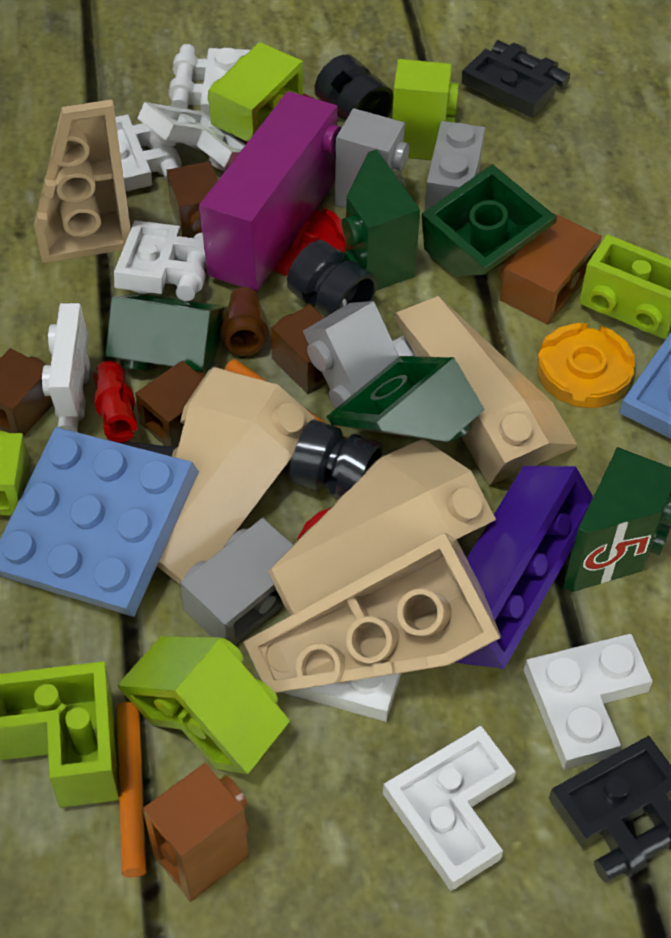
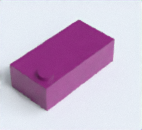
(270, 191)

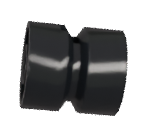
(351, 85)
(327, 281)
(330, 460)

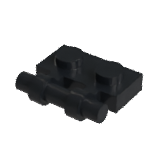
(515, 77)
(611, 795)

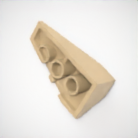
(84, 187)
(518, 419)
(239, 441)
(381, 517)
(393, 621)

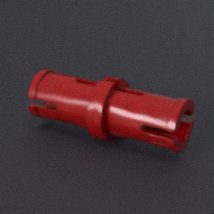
(114, 402)

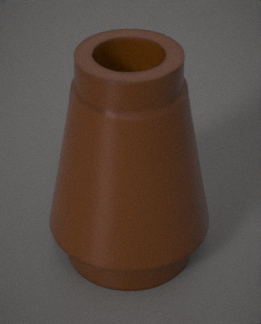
(244, 323)

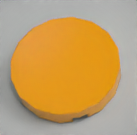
(585, 365)

